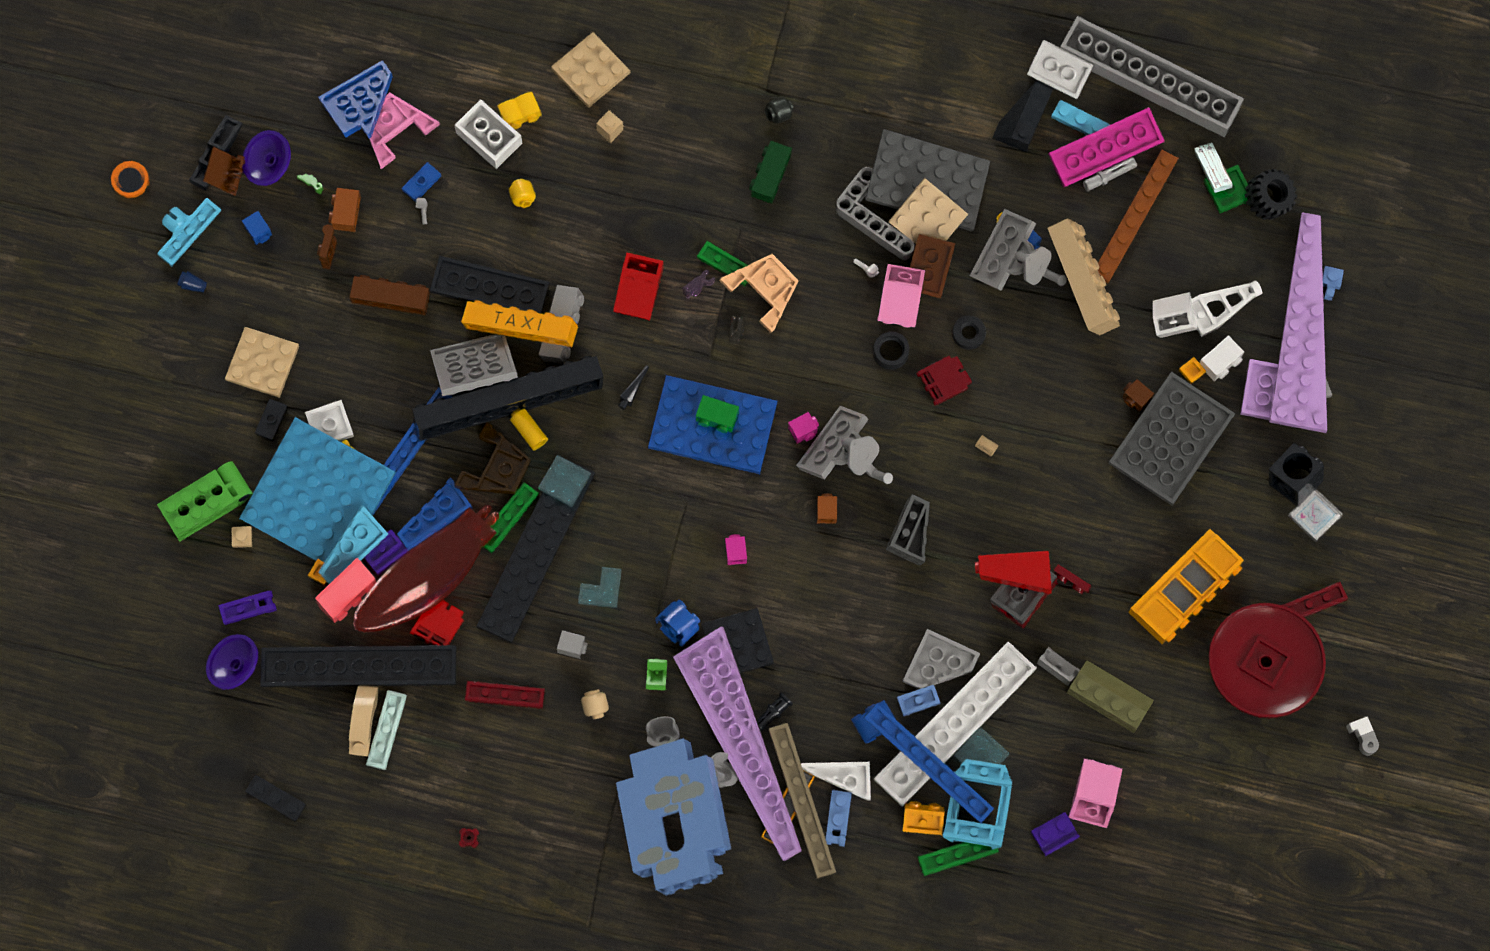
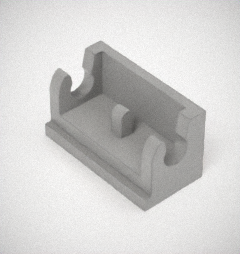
(1058, 666)

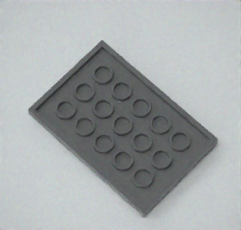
(906, 161)
(1171, 438)

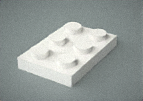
(1060, 69)

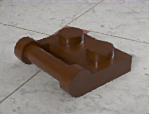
(327, 248)

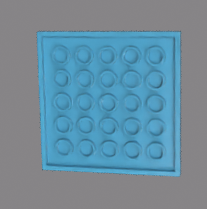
(314, 490)

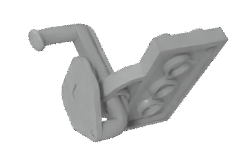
(1011, 253)
(843, 445)

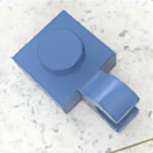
(1331, 280)

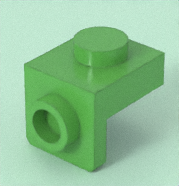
(656, 674)

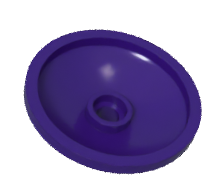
(266, 158)
(232, 661)

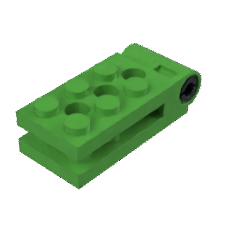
(225, 479)

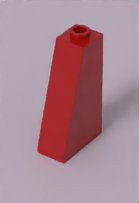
(1019, 570)

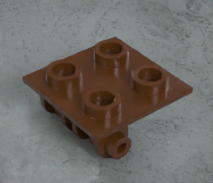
(224, 171)

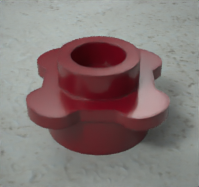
(468, 832)

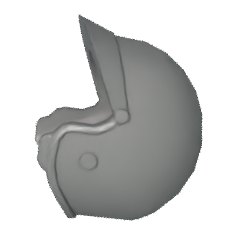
(662, 731)
(724, 771)

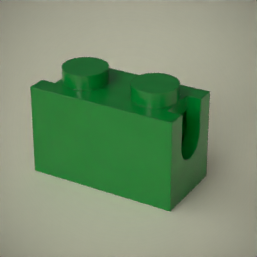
(717, 414)

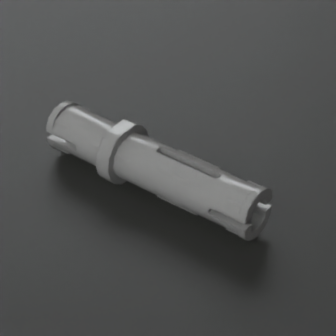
(1102, 178)

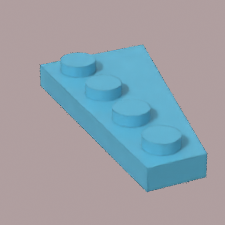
(356, 542)

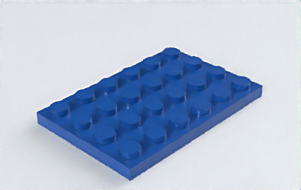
(679, 433)

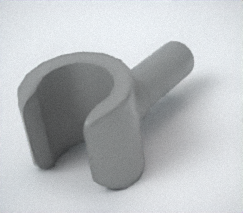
(422, 203)

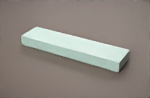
(386, 730)

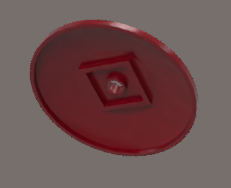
(1274, 634)

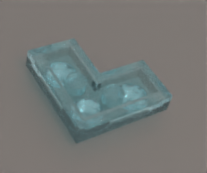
(604, 594)

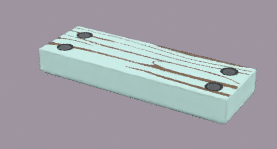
(1213, 167)

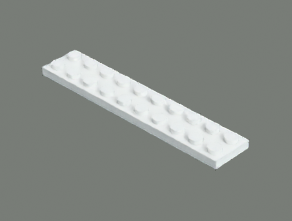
(959, 720)

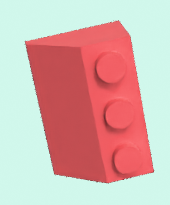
(345, 591)

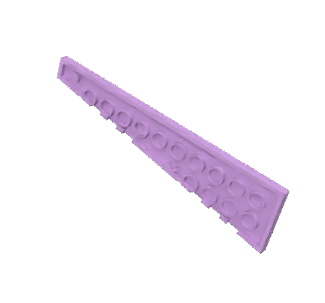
(1301, 375)
(724, 701)

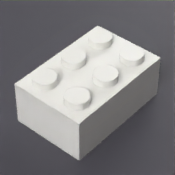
(488, 134)

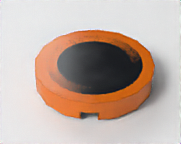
(130, 179)

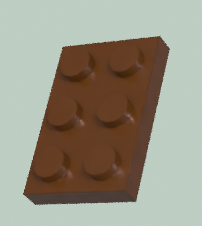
(935, 258)

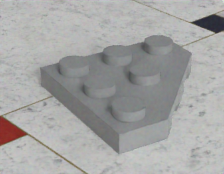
(939, 661)

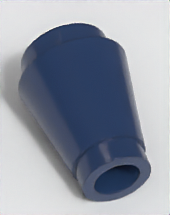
(191, 282)

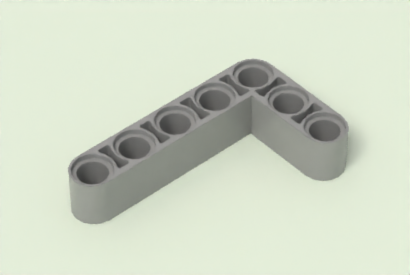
(870, 219)

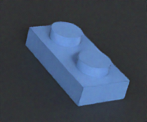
(918, 700)

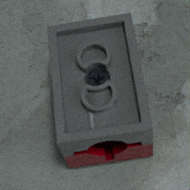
(1019, 603)

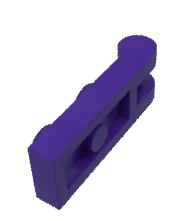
(247, 607)

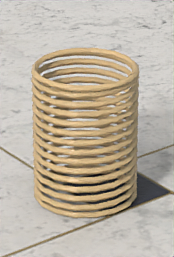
(986, 443)

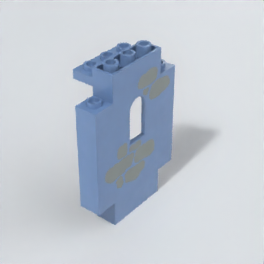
(669, 783)

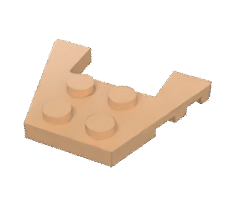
(771, 281)

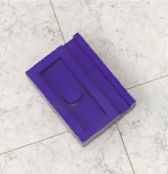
(386, 553)
(1055, 834)

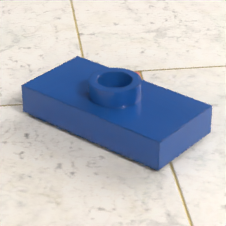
(421, 181)

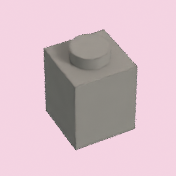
(571, 644)

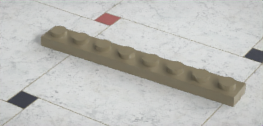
(802, 800)

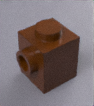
(1137, 395)

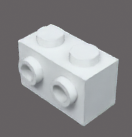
(1222, 358)

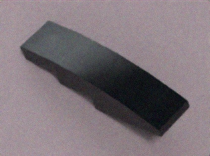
(222, 140)

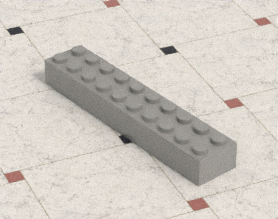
(1153, 77)

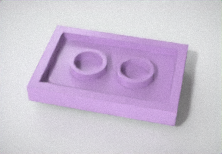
(1259, 389)

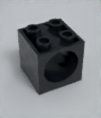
(1296, 490)

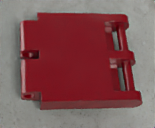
(945, 379)

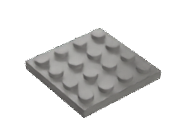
(473, 364)

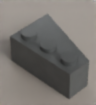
(910, 531)

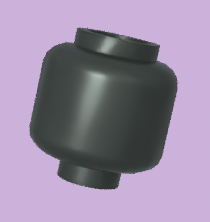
(778, 110)

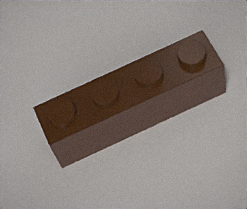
(390, 295)

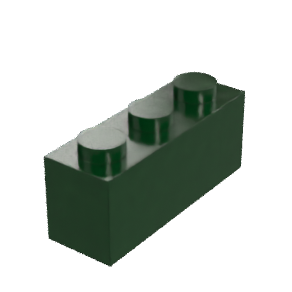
(770, 172)

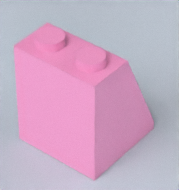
(901, 295)
(1095, 793)

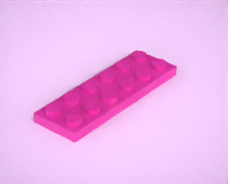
(1106, 147)

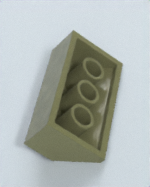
(1110, 696)

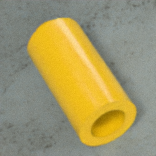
(528, 428)

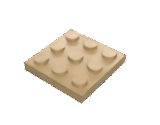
(590, 69)
(928, 213)
(262, 362)

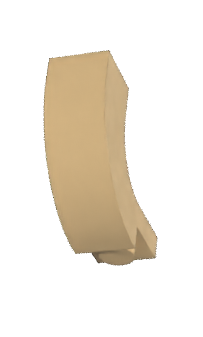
(361, 719)

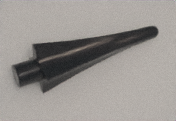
(629, 394)

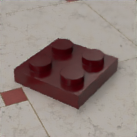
(1078, 584)

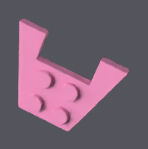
(393, 119)

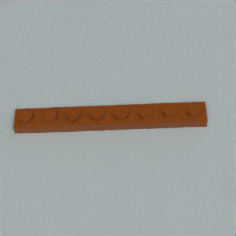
(1136, 214)

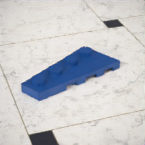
(442, 510)

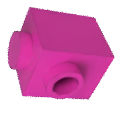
(803, 427)

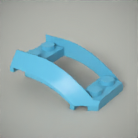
(977, 832)

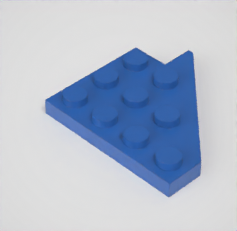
(358, 100)

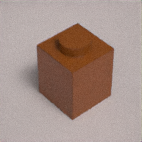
(827, 509)

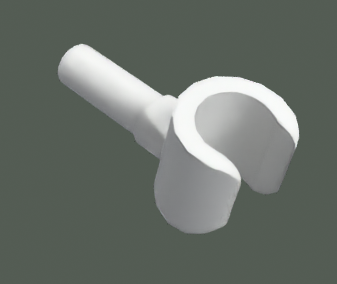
(871, 271)

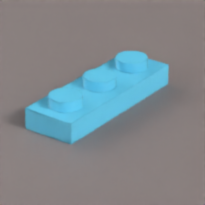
(1077, 118)

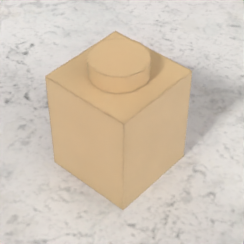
(609, 126)

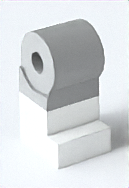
(1365, 736)

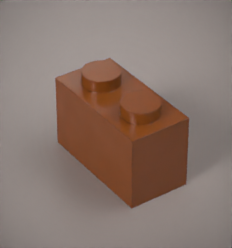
(345, 209)

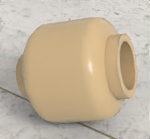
(595, 704)

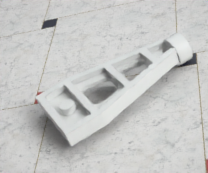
(1204, 319)

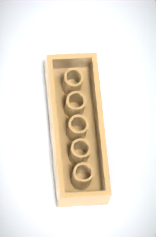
(1084, 276)

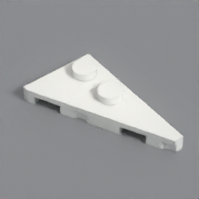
(846, 775)

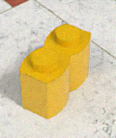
(520, 110)

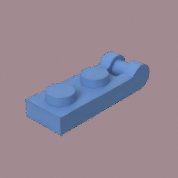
(838, 817)

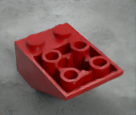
(638, 286)

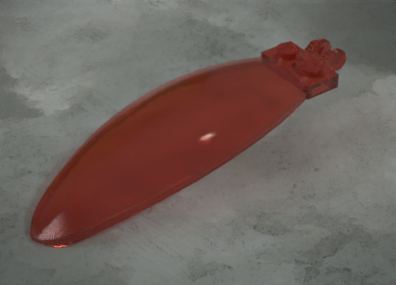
(426, 573)

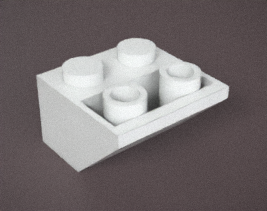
(1174, 315)

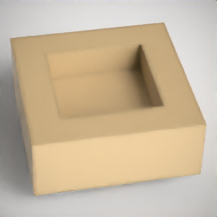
(242, 536)

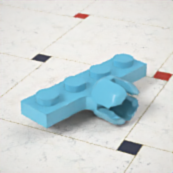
(186, 229)

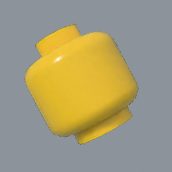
(522, 193)

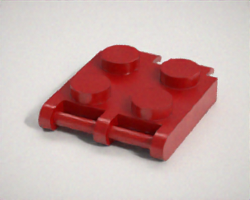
(439, 624)

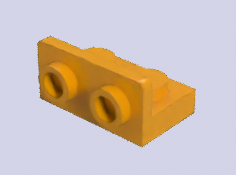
(923, 818)

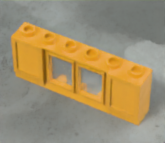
(1186, 587)

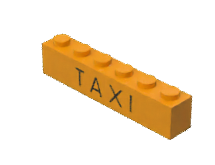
(519, 323)

